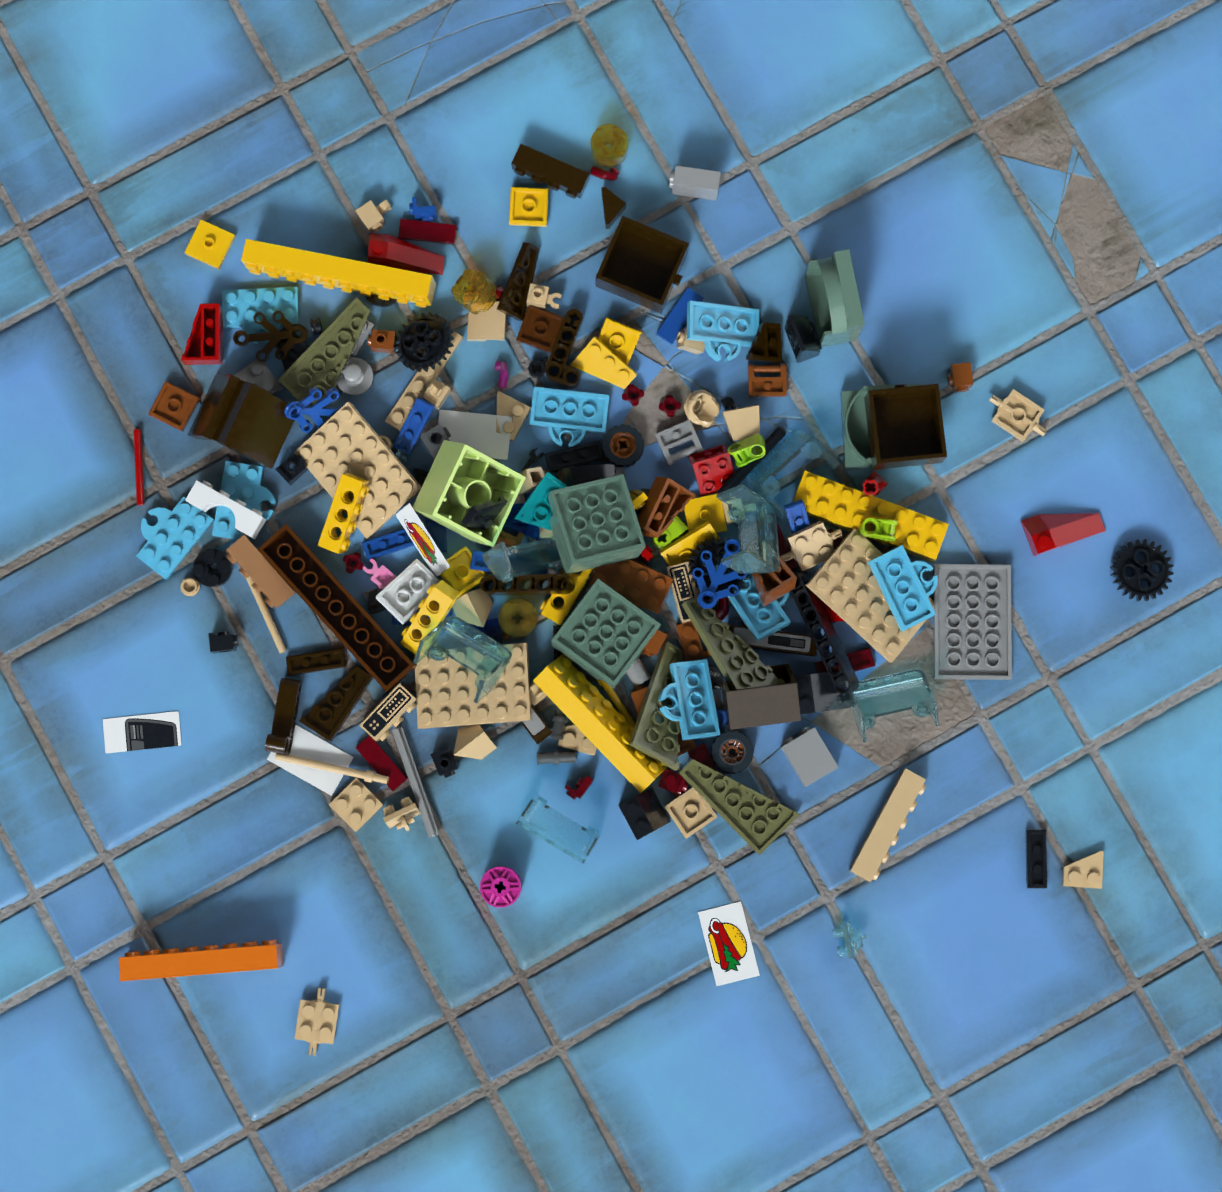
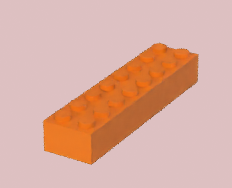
(200, 962)

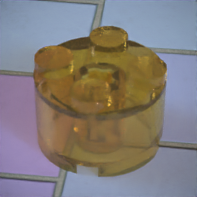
(616, 138)
(474, 291)
(527, 624)

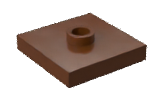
(174, 406)

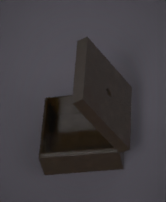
(243, 419)

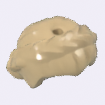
(701, 408)

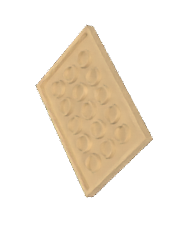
(353, 447)
(854, 595)
(448, 693)

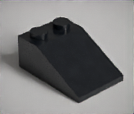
(801, 338)
(819, 694)

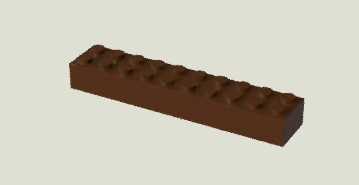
(337, 608)

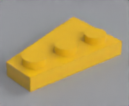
(604, 364)
(682, 548)

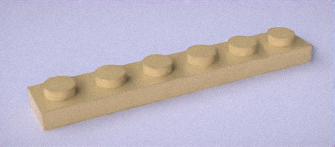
(417, 388)

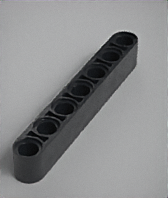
(824, 641)

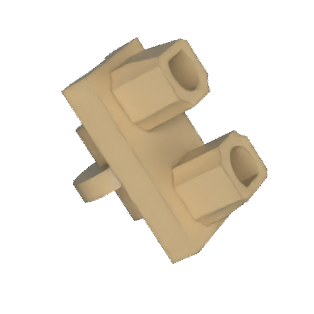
(402, 817)

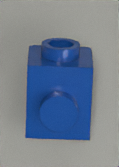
(425, 213)

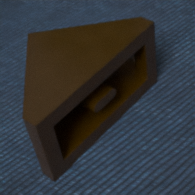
(612, 207)

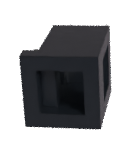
(292, 476)
(223, 642)
(439, 756)

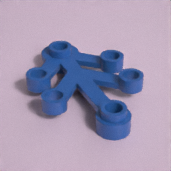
(295, 410)
(716, 577)

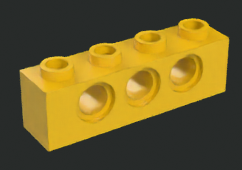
(341, 501)
(446, 597)
(559, 615)

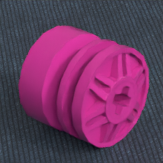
(510, 880)

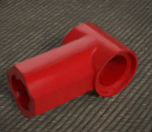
(874, 484)

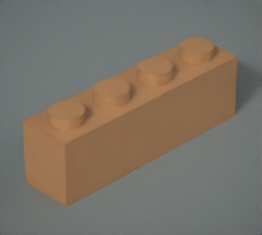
(260, 572)

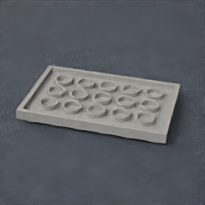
(972, 622)

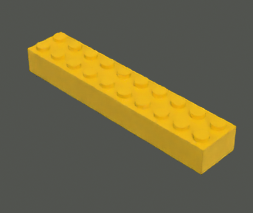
(339, 273)

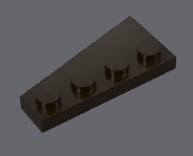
(516, 291)
(332, 712)

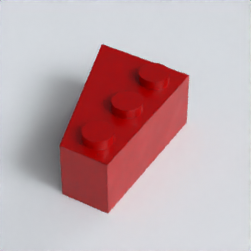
(206, 337)

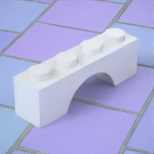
(205, 498)

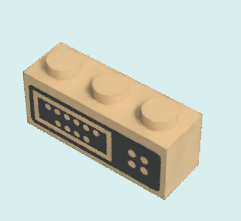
(682, 587)
(389, 713)

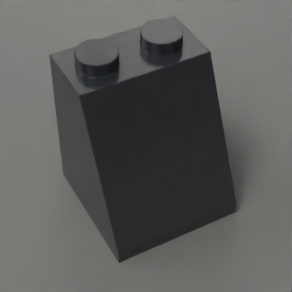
(644, 814)

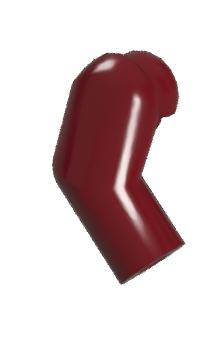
(603, 174)
(723, 609)

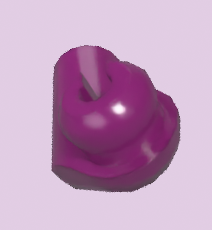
(504, 374)

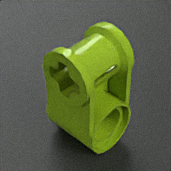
(745, 452)
(883, 529)
(673, 532)

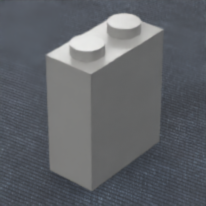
(695, 183)
(808, 756)

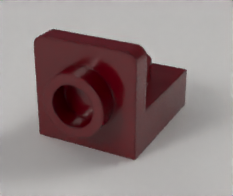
(673, 782)
(582, 785)

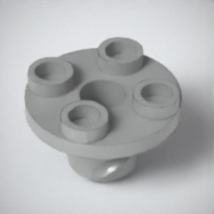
(356, 377)

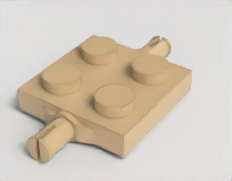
(1018, 415)
(811, 545)
(316, 1021)

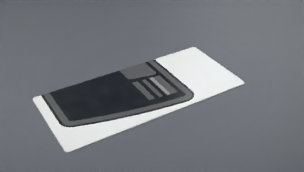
(142, 732)

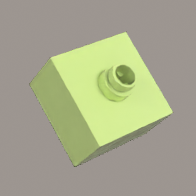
(464, 479)

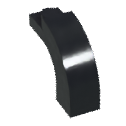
(587, 473)

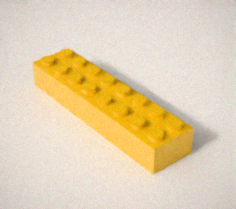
(850, 507)
(598, 721)

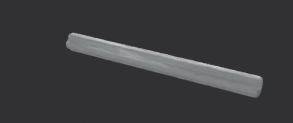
(415, 781)

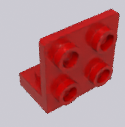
(711, 469)

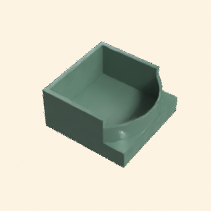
(834, 299)
(854, 427)
(595, 524)
(605, 634)

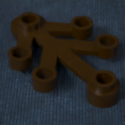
(273, 335)

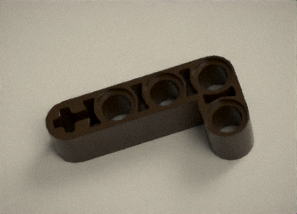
(567, 346)
(285, 717)

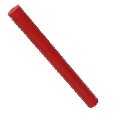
(138, 467)

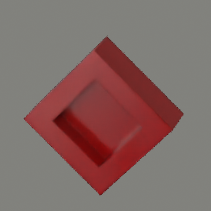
(646, 554)

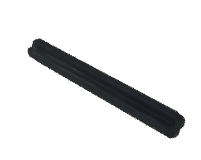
(744, 471)

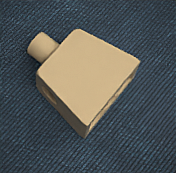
(742, 422)

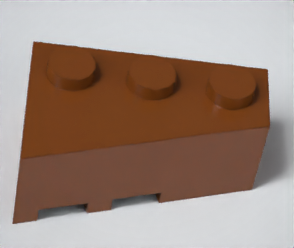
(663, 504)
(774, 584)

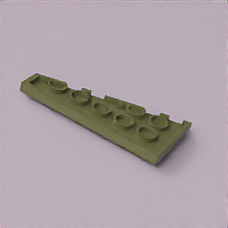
(328, 355)
(730, 652)
(653, 731)
(748, 813)

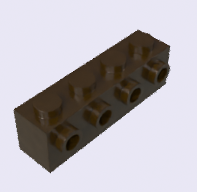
(550, 171)

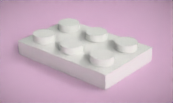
(407, 591)

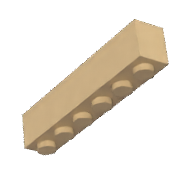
(887, 825)

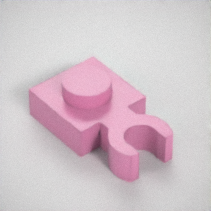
(381, 576)

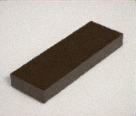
(315, 661)

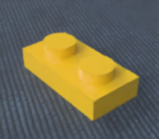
(638, 498)

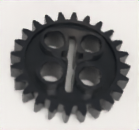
(424, 342)
(715, 548)
(1151, 556)

